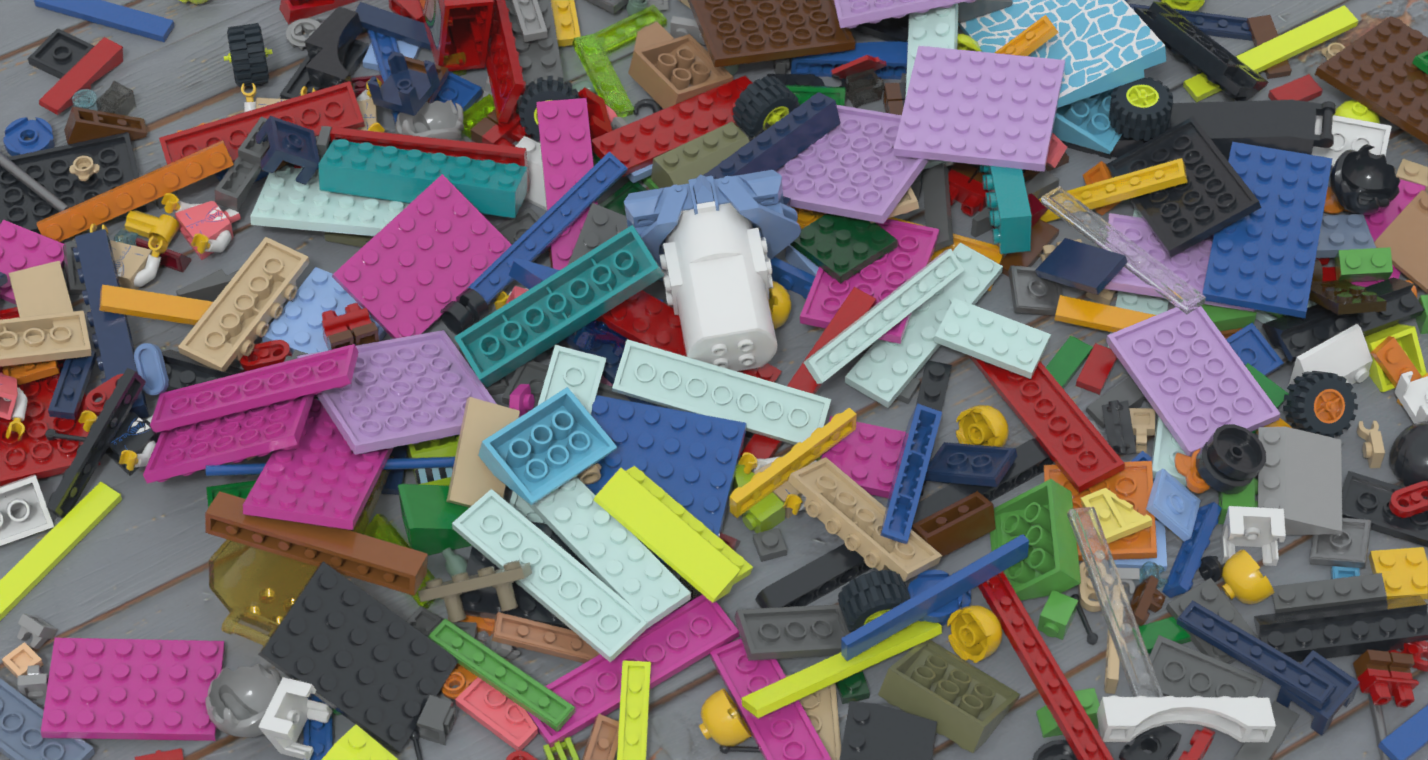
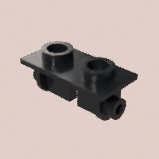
(1119, 427)

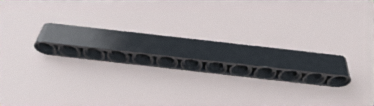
(845, 565)

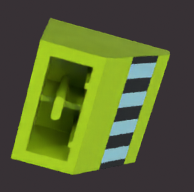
(434, 448)

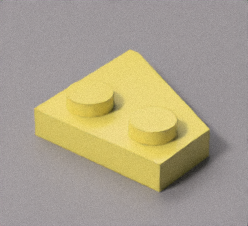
(1115, 515)

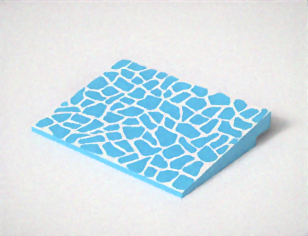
(1098, 40)

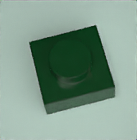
(853, 688)

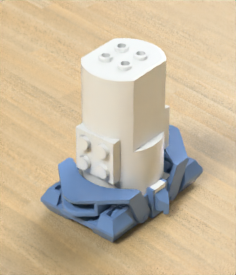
(716, 259)

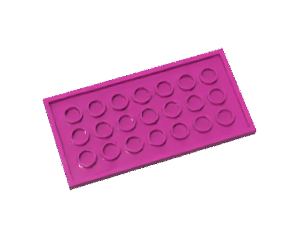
(317, 478)

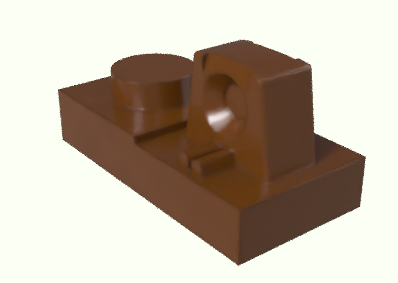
(1145, 598)

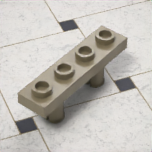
(486, 577)

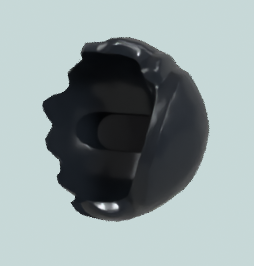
(1364, 181)
(1410, 454)

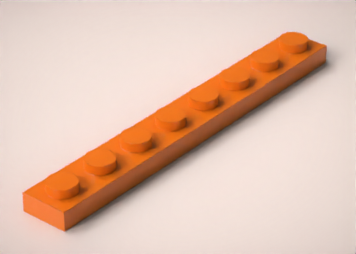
(136, 192)

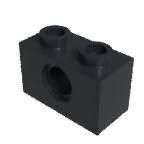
(1159, 740)

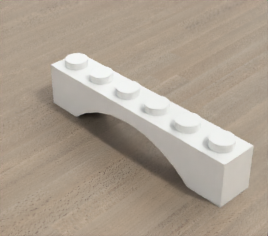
(1241, 718)

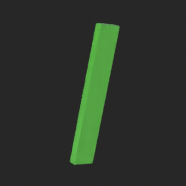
(503, 675)

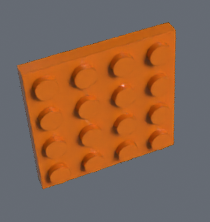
(1130, 485)

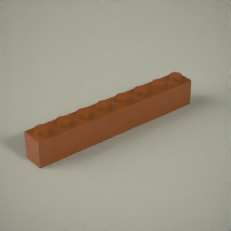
(340, 548)

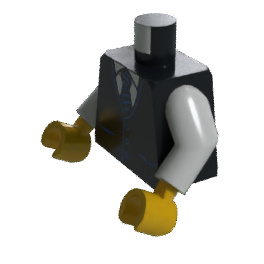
(132, 442)

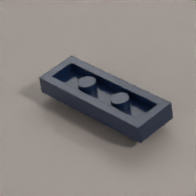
(71, 387)

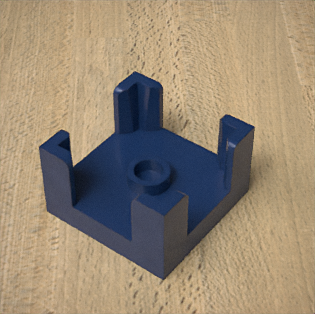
(405, 88)
(289, 144)
(1343, 695)

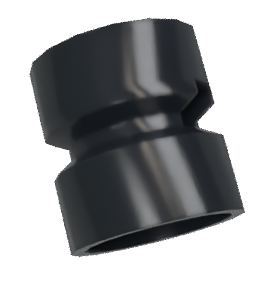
(465, 311)

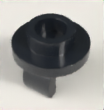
(1211, 568)

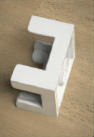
(1413, 396)
(1253, 529)
(288, 715)

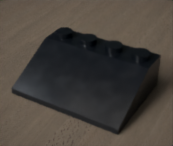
(886, 734)

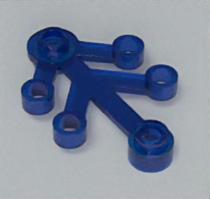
(600, 333)

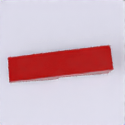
(303, 9)
(94, 65)

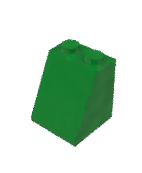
(430, 518)

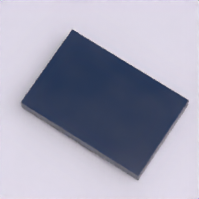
(1081, 266)
(970, 464)

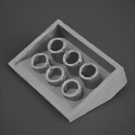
(1303, 479)

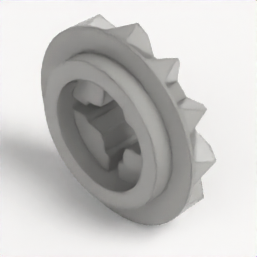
(295, 29)

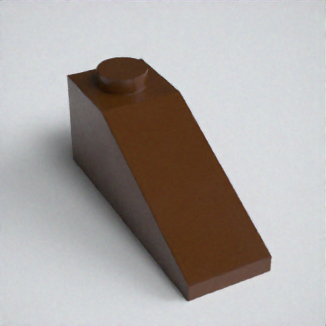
(93, 124)

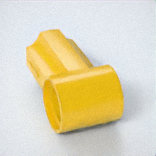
(147, 225)

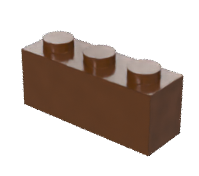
(957, 524)

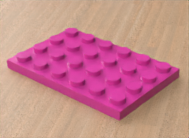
(422, 260)
(878, 279)
(228, 439)
(131, 689)

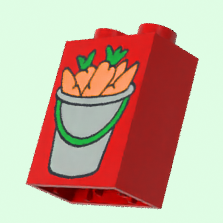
(458, 28)

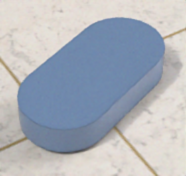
(151, 368)

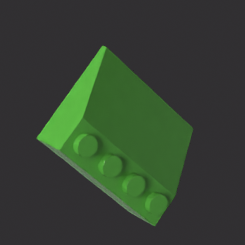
(1052, 543)

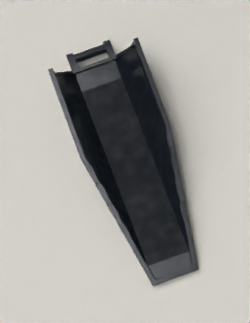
(1263, 123)

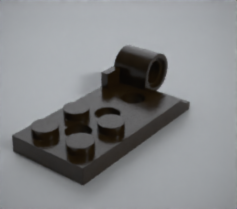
(1342, 295)

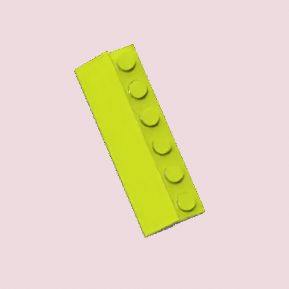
(672, 533)

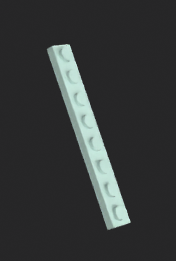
(883, 316)

